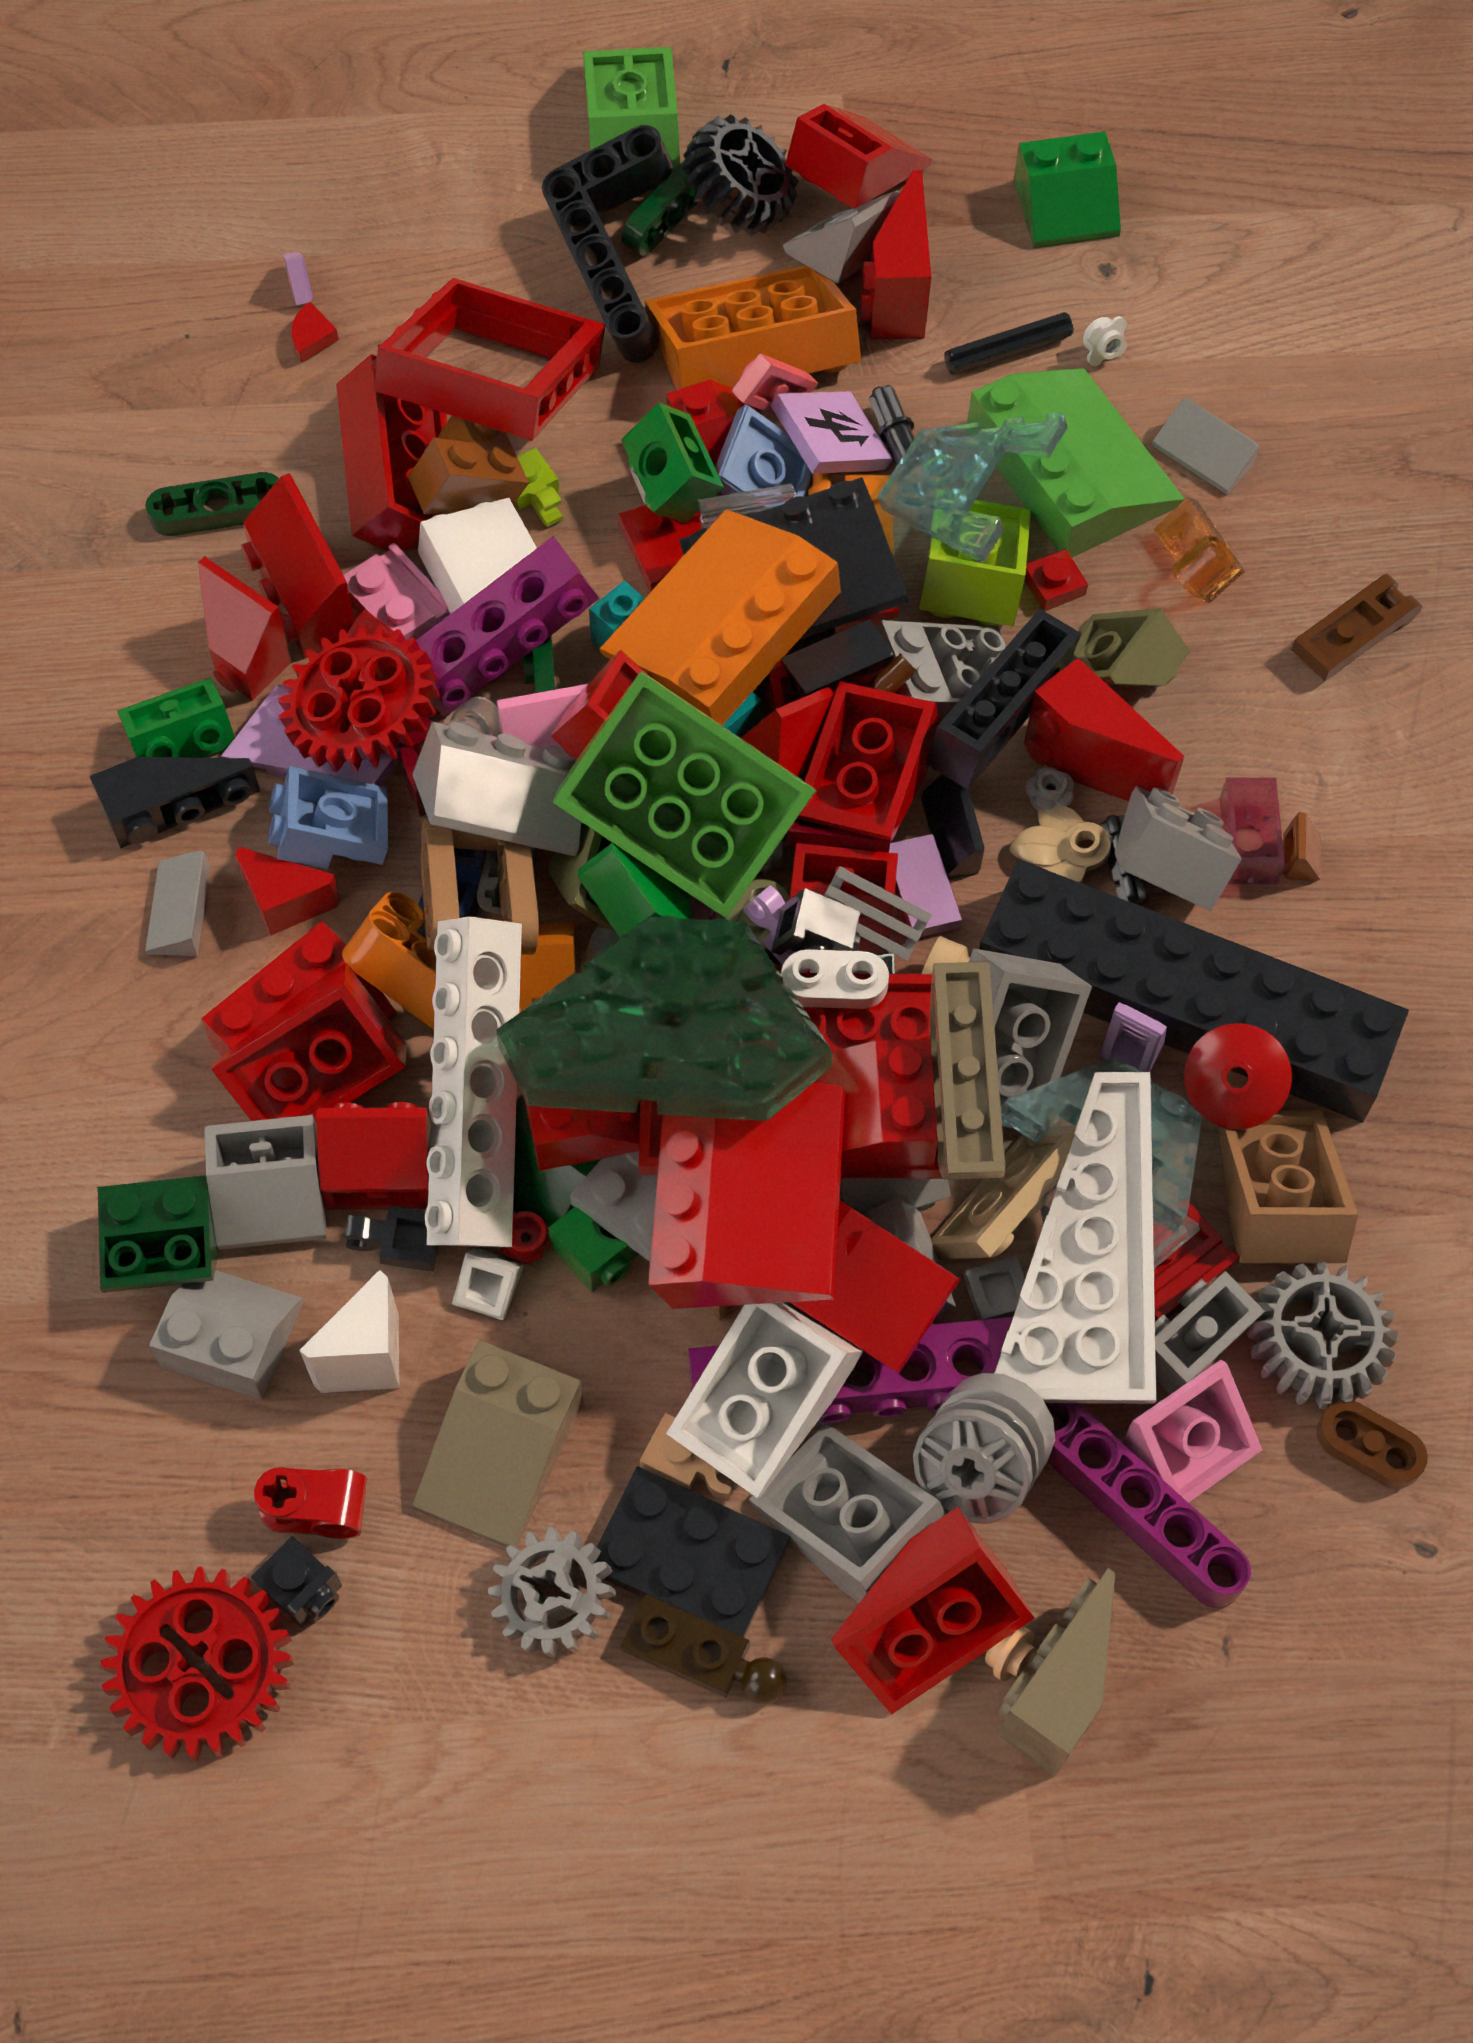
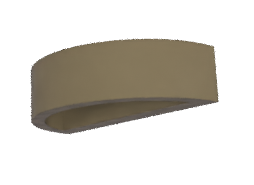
(965, 1072)

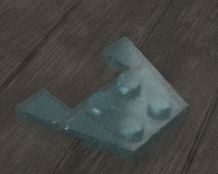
(948, 471)
(1173, 1131)

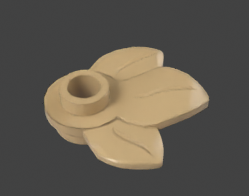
(1055, 843)

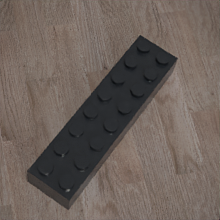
(1199, 981)

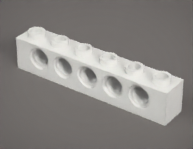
(487, 1107)

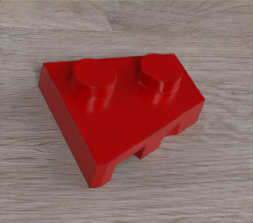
(655, 541)

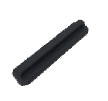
(1008, 343)

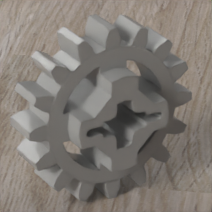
(542, 1612)

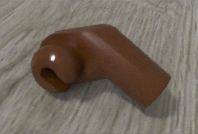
(892, 676)

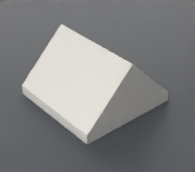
(358, 1343)

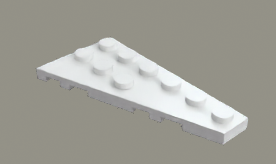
(1090, 1287)

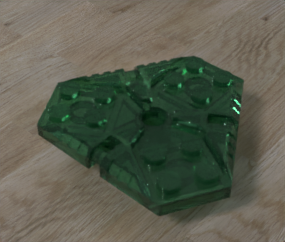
(673, 1019)

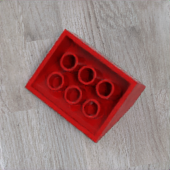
(749, 1205)

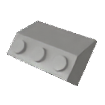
(495, 787)

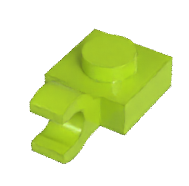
(542, 488)

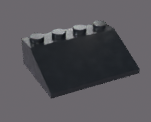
(849, 531)

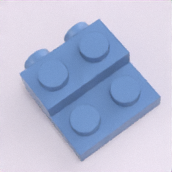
(328, 817)

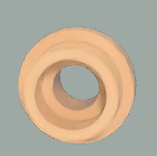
(1012, 1654)

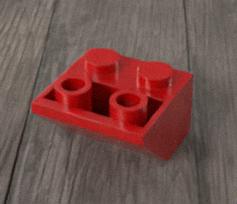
(373, 1156)

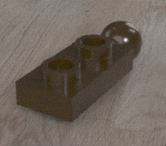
(701, 1652)

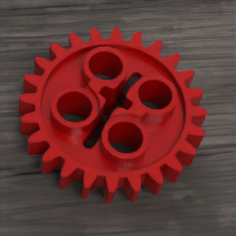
(358, 698)
(159, 1699)

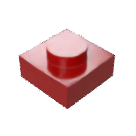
(1055, 580)

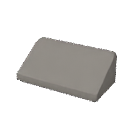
(1206, 446)
(178, 905)

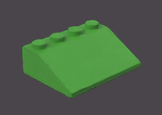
(1097, 475)
(682, 794)

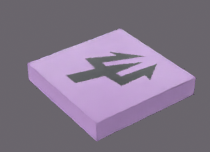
(831, 432)

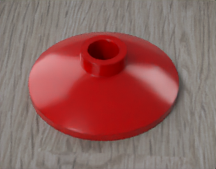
(1241, 1047)

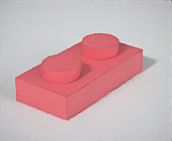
(767, 378)

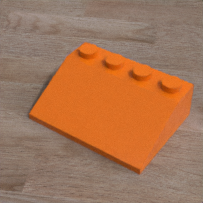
(781, 314)
(728, 612)

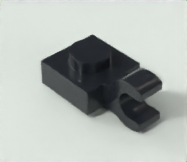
(399, 1238)

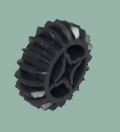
(740, 175)

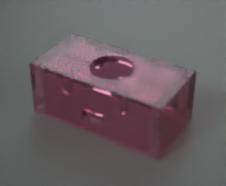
(1254, 805)

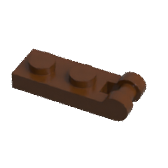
(1355, 627)

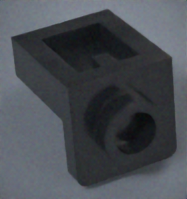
(298, 1582)

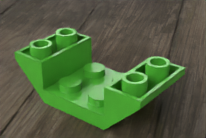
(630, 91)

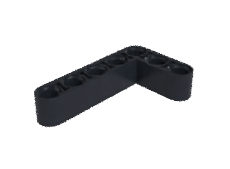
(583, 192)

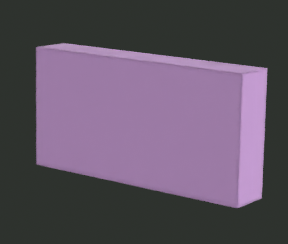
(925, 884)

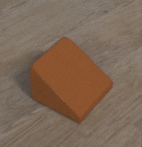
(1302, 849)

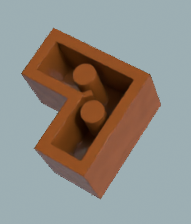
(466, 468)

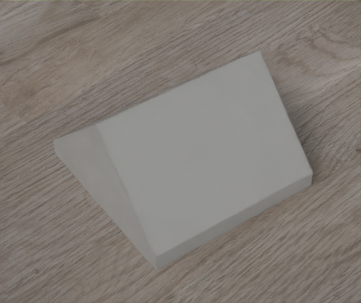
(842, 240)

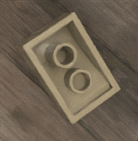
(498, 1444)

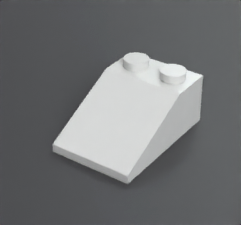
(763, 1392)

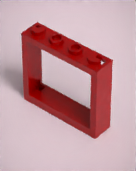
(523, 412)

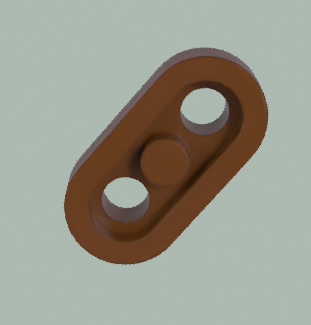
(1372, 1440)

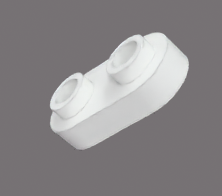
(835, 982)

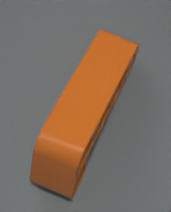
(395, 956)

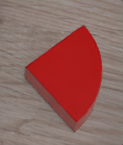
(311, 332)

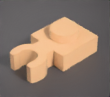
(678, 1464)

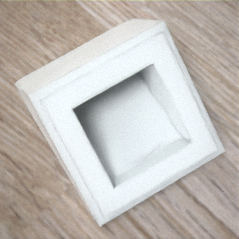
(487, 1283)

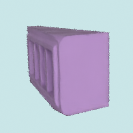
(1134, 1038)

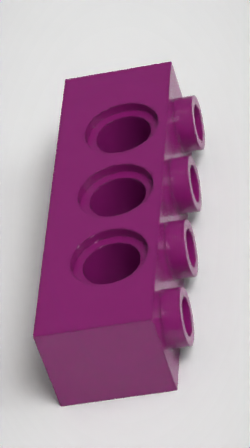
(505, 622)

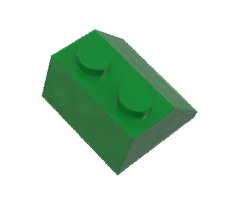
(1068, 189)

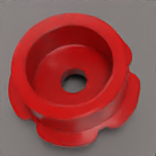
(532, 1225)

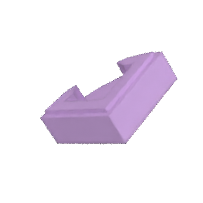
(298, 277)

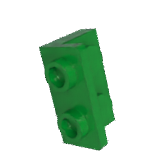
(179, 723)

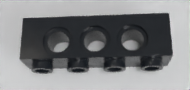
(1001, 699)

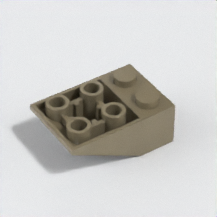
(1057, 1705)

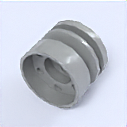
(985, 1447)

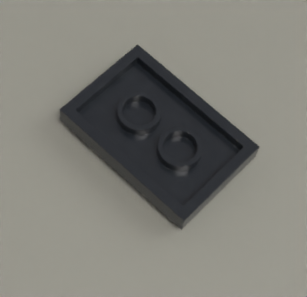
(690, 1552)

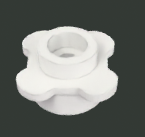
(1105, 339)

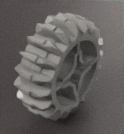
(1363, 1331)

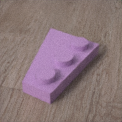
(270, 749)

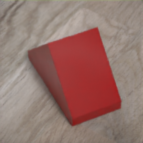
(286, 890)

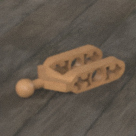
(440, 880)

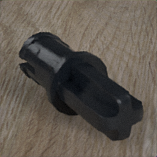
(894, 425)

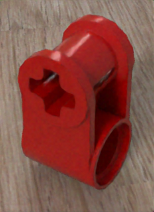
(320, 1501)

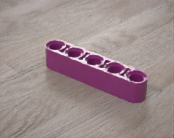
(1146, 1524)

